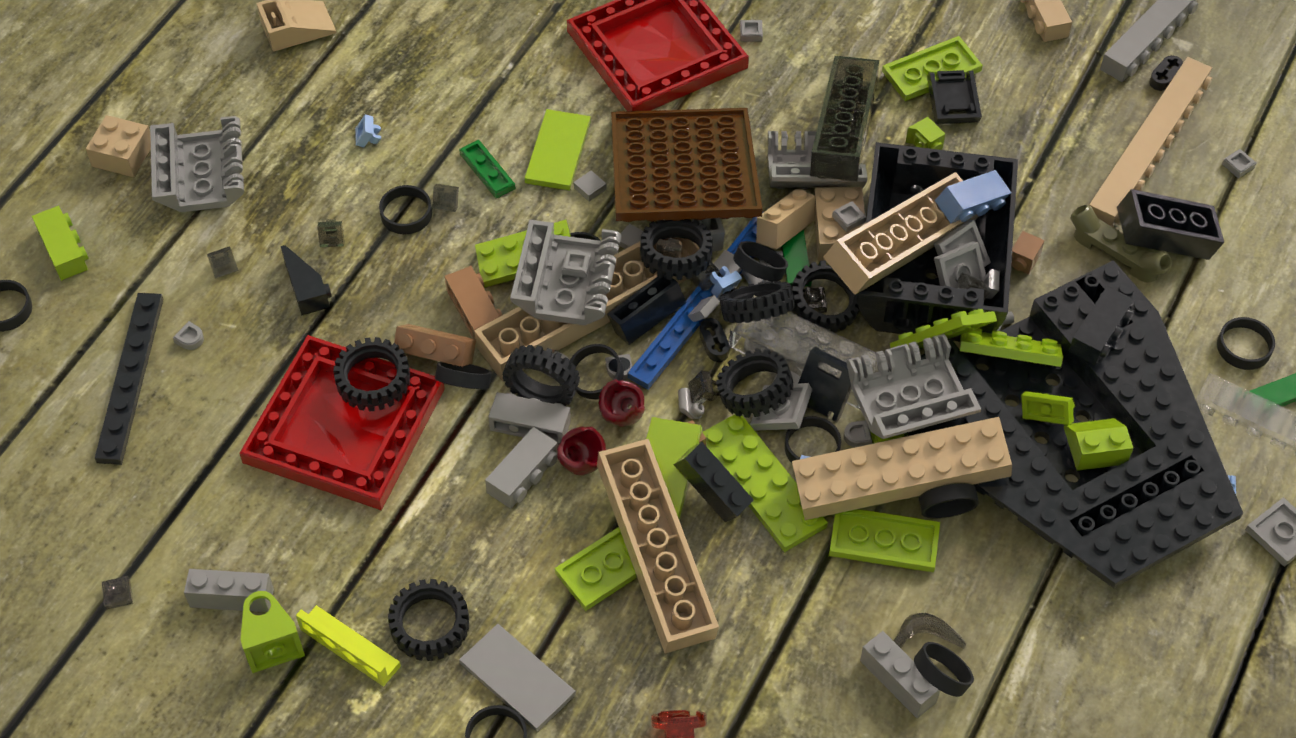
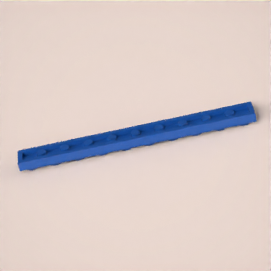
(679, 328)

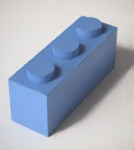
(973, 197)

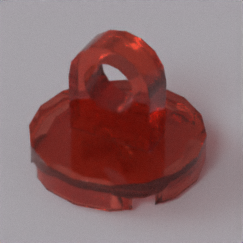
(678, 723)

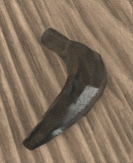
(930, 624)

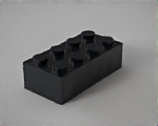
(1170, 224)

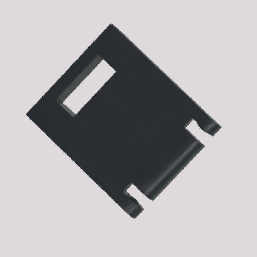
(954, 93)
(828, 391)

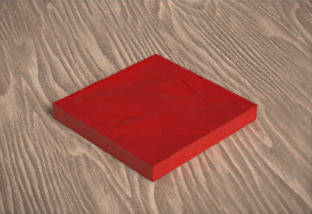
(656, 49)
(327, 443)

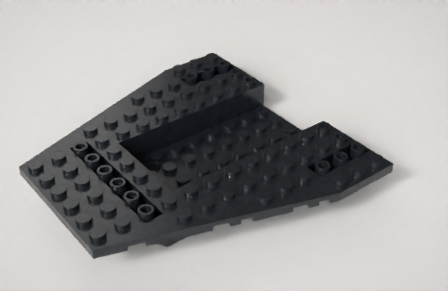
(1115, 515)

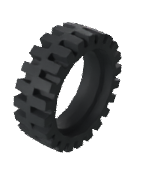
(676, 266)
(770, 302)
(804, 311)
(542, 361)
(376, 397)
(762, 400)
(424, 592)

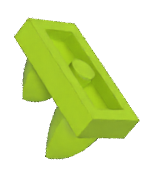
(1047, 408)

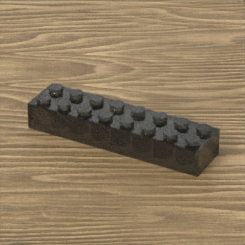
(844, 119)

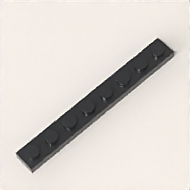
(129, 379)

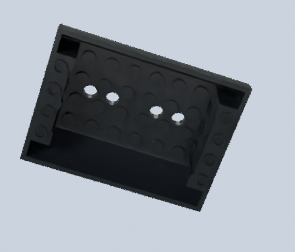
(907, 296)

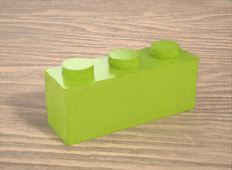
(61, 242)

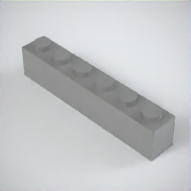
(1145, 37)

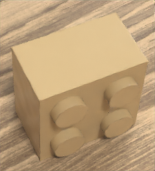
(119, 146)

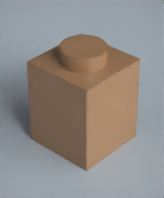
(1026, 252)

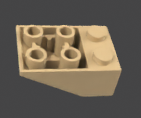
(294, 22)

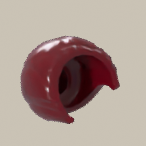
(615, 403)
(580, 450)

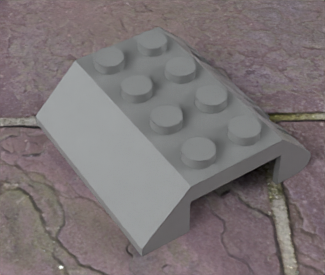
(792, 167)
(197, 168)
(557, 297)
(910, 390)

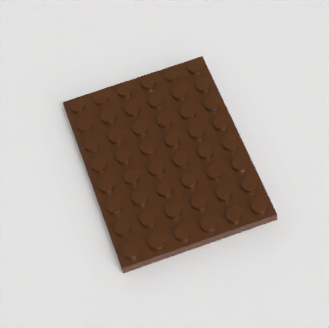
(684, 165)

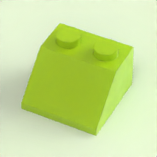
(1098, 443)

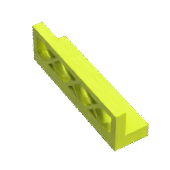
(348, 644)

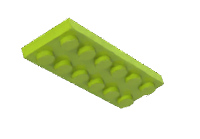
(764, 479)

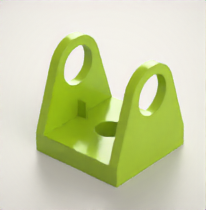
(268, 637)

